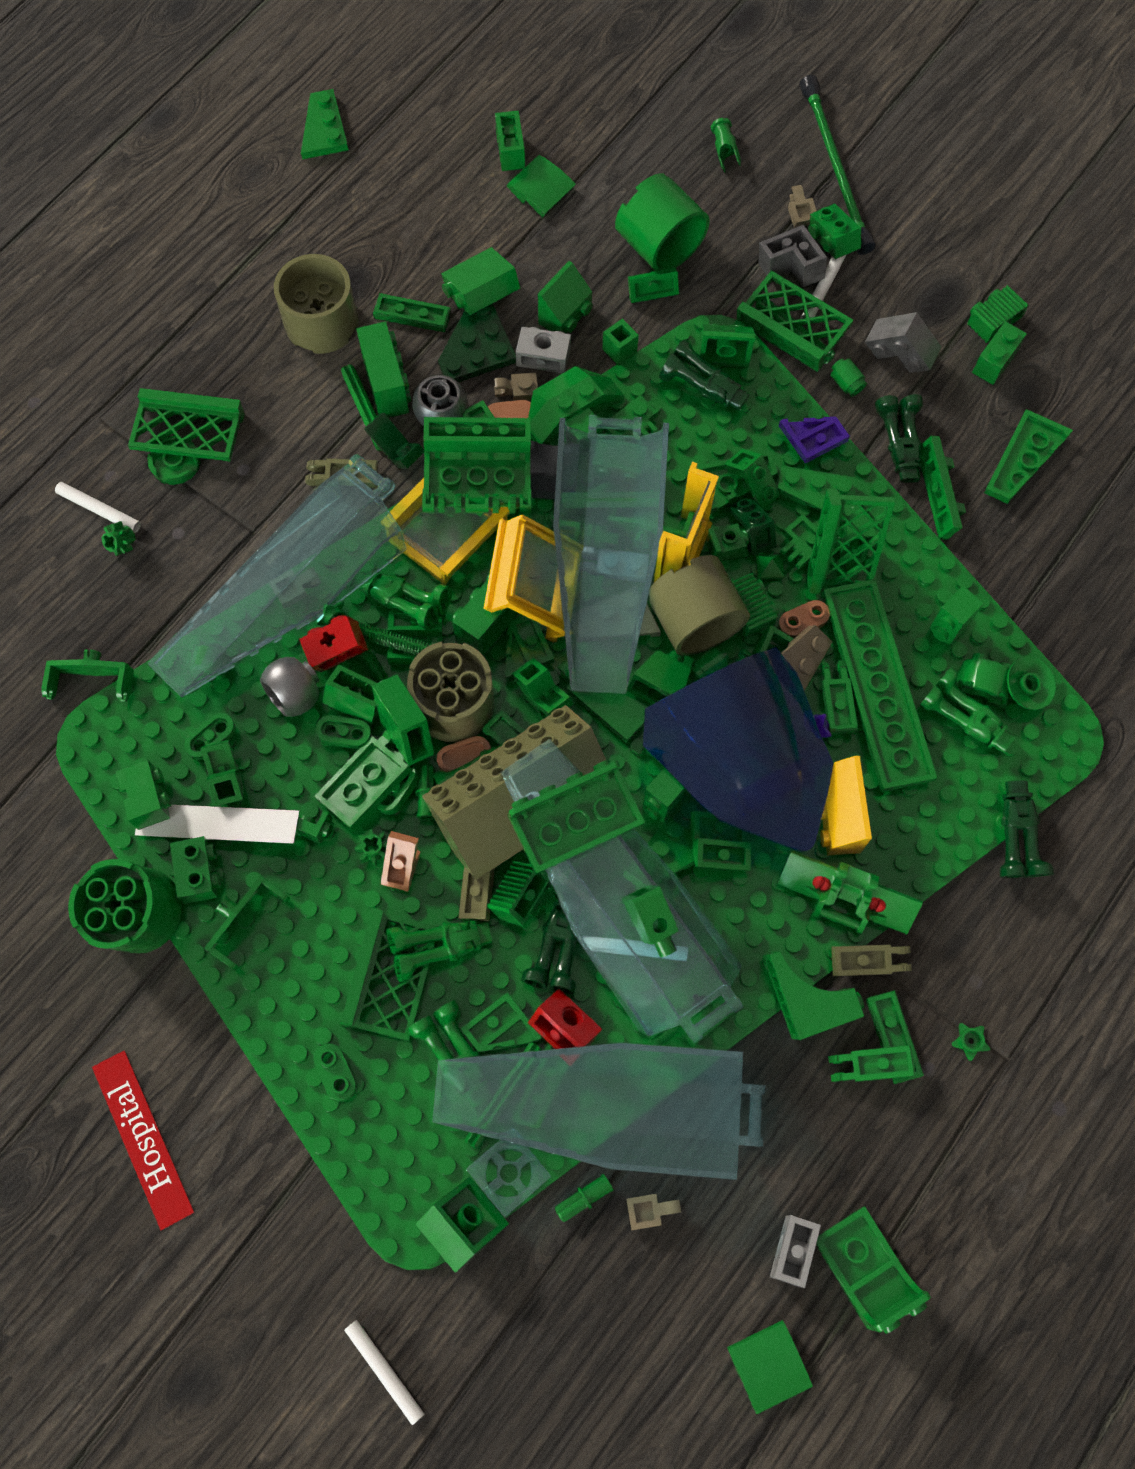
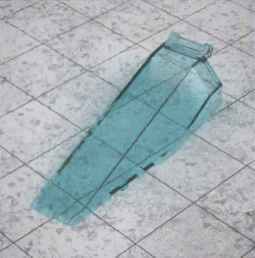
(607, 544)
(311, 560)
(590, 889)
(608, 1105)

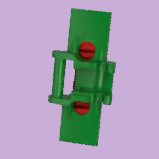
(852, 885)

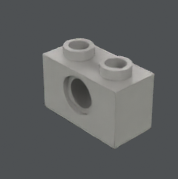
(551, 359)
(795, 1251)

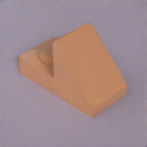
(400, 861)

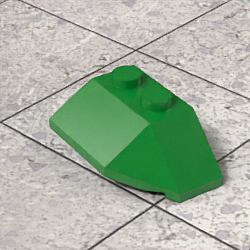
(568, 396)

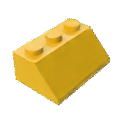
(846, 810)

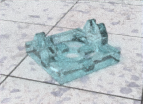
(508, 1204)

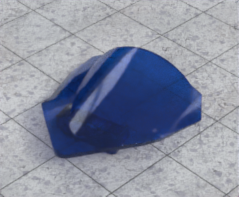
(747, 748)

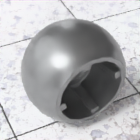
(444, 397)
(290, 685)

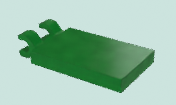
(619, 712)
(364, 781)

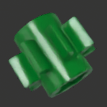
(118, 538)
(372, 839)

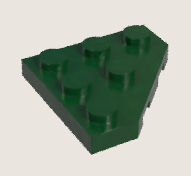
(476, 346)

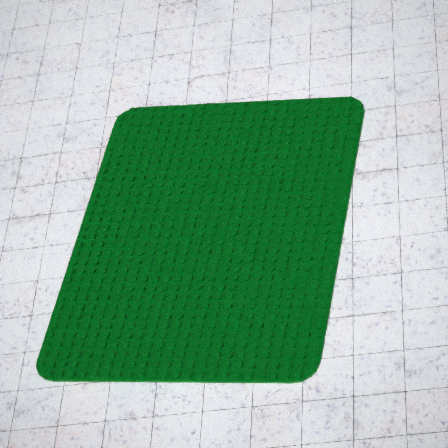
(302, 954)

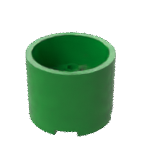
(662, 222)
(147, 909)

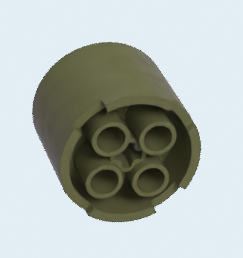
(316, 303)
(698, 606)
(457, 711)

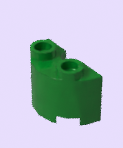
(985, 679)

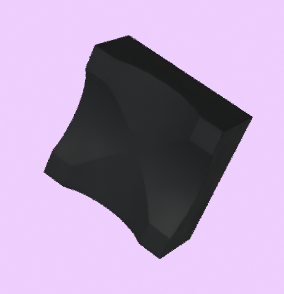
(543, 470)

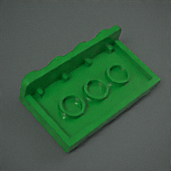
(575, 816)

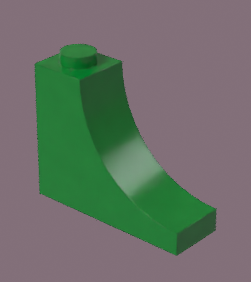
(807, 1007)

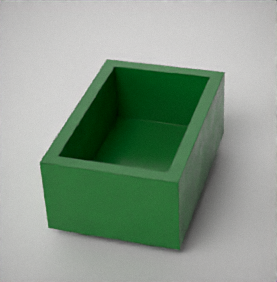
(384, 369)
(478, 626)

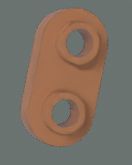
(804, 617)

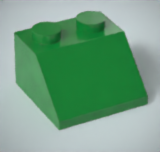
(564, 300)
(726, 344)
(461, 1224)

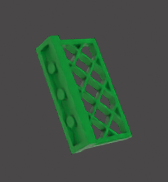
(785, 338)
(194, 407)
(827, 535)
(363, 976)

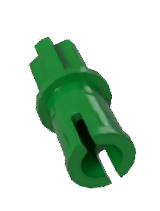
(425, 783)
(583, 1198)

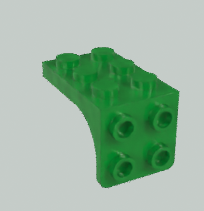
(870, 1272)

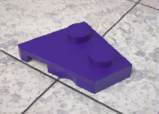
(814, 436)

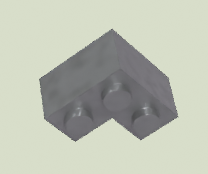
(796, 253)
(906, 338)

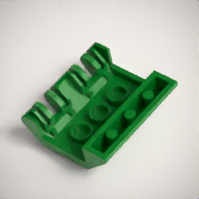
(477, 464)

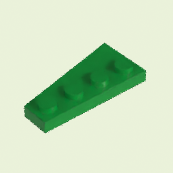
(1026, 453)

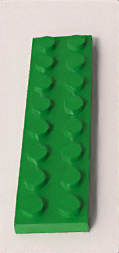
(879, 686)

